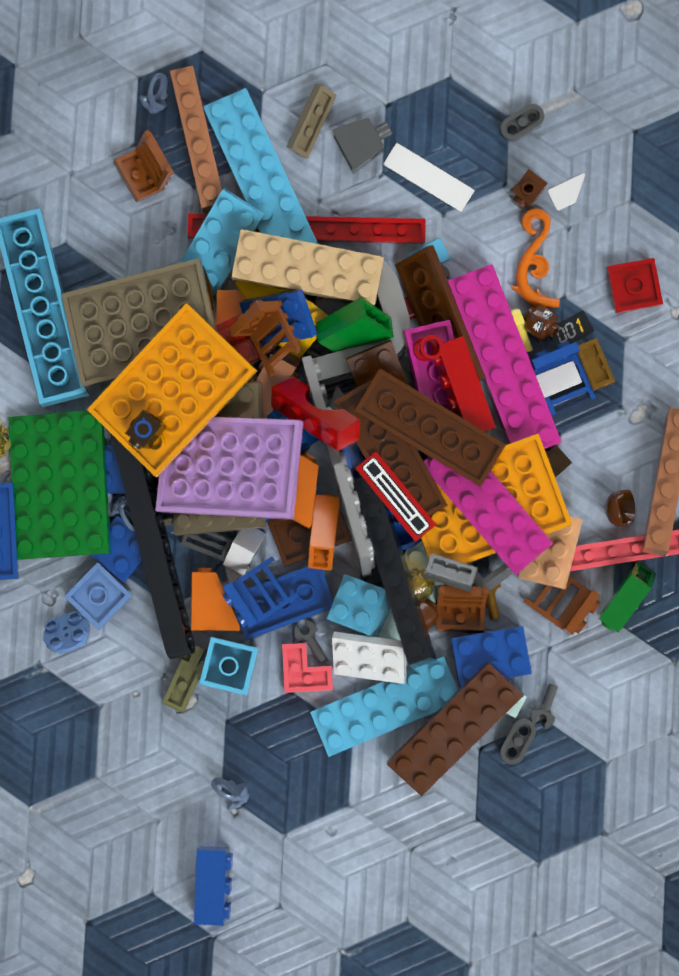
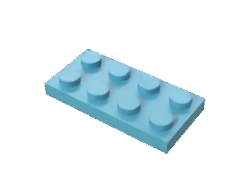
(219, 236)

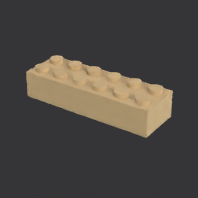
(306, 266)

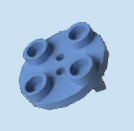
(66, 632)

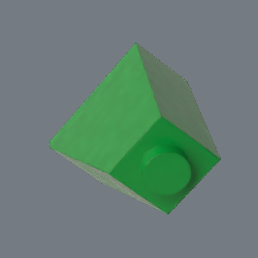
(354, 326)
(627, 597)

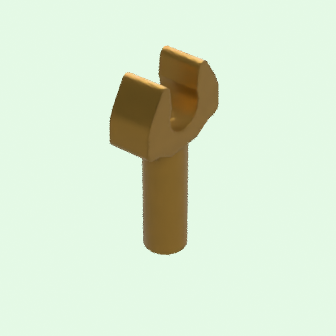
(492, 603)

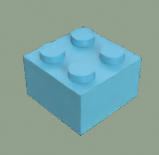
(360, 606)
(229, 666)

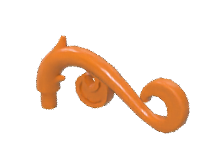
(528, 258)

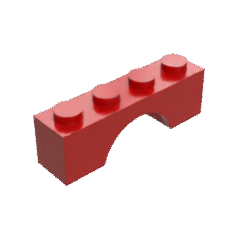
(333, 427)

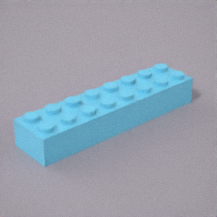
(40, 307)

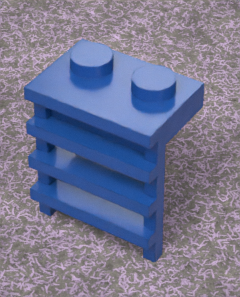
(565, 353)
(248, 609)

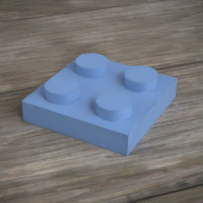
(98, 596)

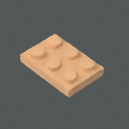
(554, 563)

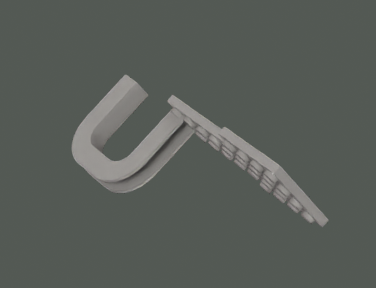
(334, 369)

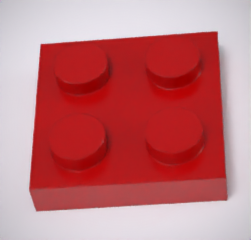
(634, 285)

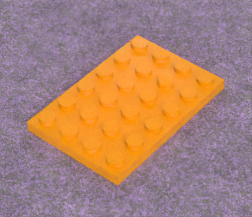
(179, 379)
(528, 478)

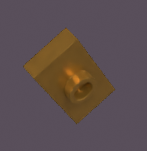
(595, 364)

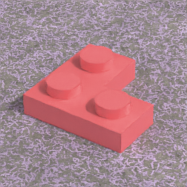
(299, 676)

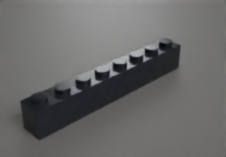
(395, 577)

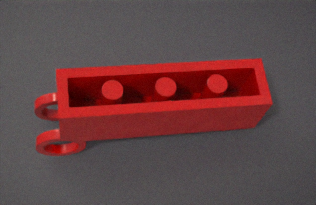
(458, 379)

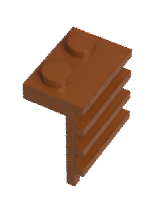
(144, 169)
(259, 323)
(461, 609)
(573, 616)

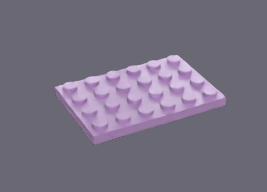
(235, 470)

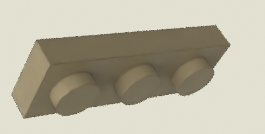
(311, 121)

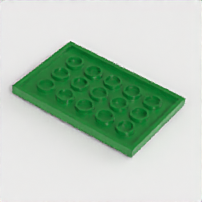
(59, 485)

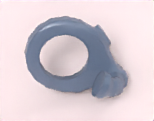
(156, 102)
(119, 508)
(239, 792)

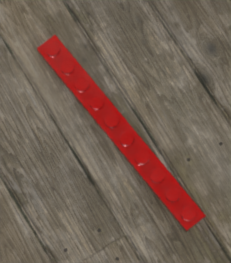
(350, 229)

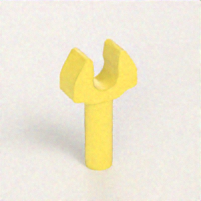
(518, 318)

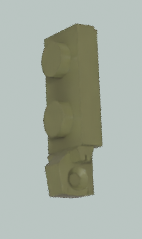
(185, 681)

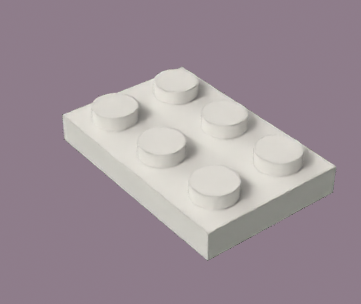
(369, 657)

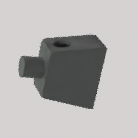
(361, 142)

